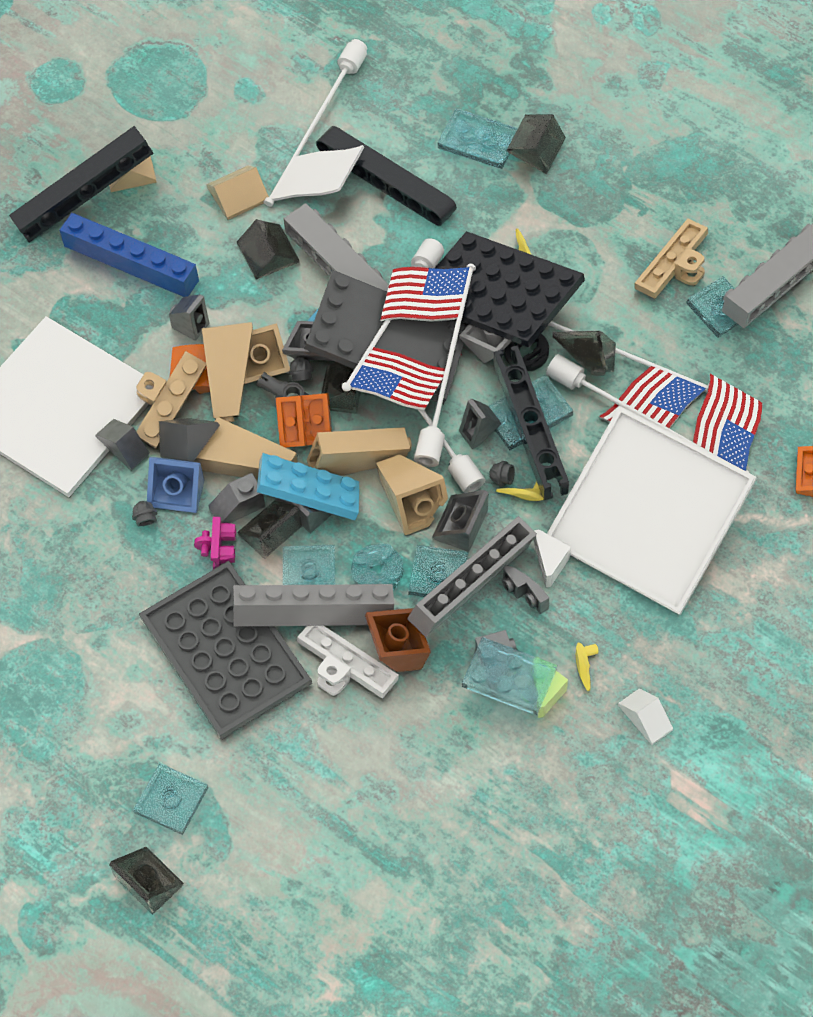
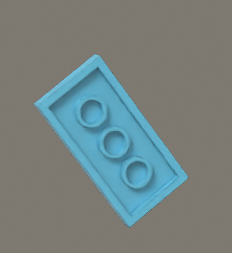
(308, 486)

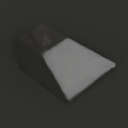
(590, 349)

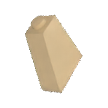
(412, 491)

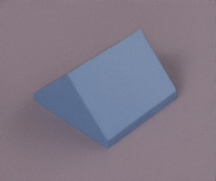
(174, 484)

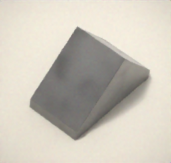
(478, 423)
(123, 443)

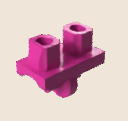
(220, 533)

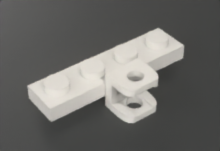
(344, 662)

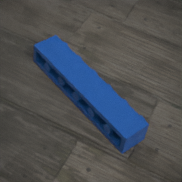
(129, 255)

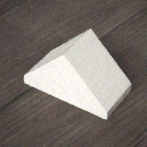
(551, 556)
(647, 715)

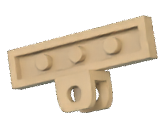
(675, 259)
(167, 396)

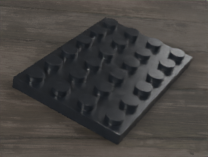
(510, 289)

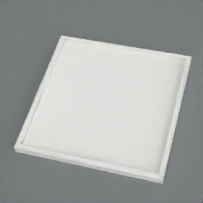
(57, 399)
(651, 509)

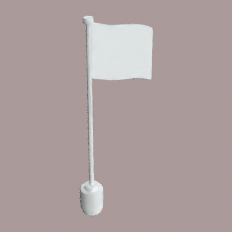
(323, 170)

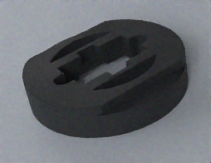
(539, 361)

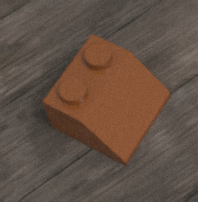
(398, 640)

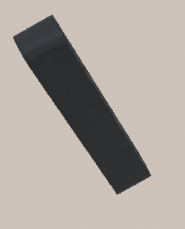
(391, 178)

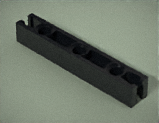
(81, 184)
(534, 436)

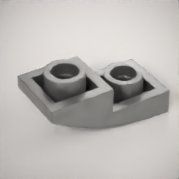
(521, 584)

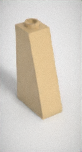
(227, 362)
(356, 449)
(238, 451)

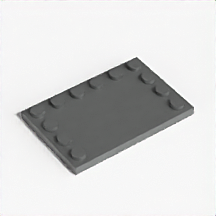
(351, 319)
(225, 668)

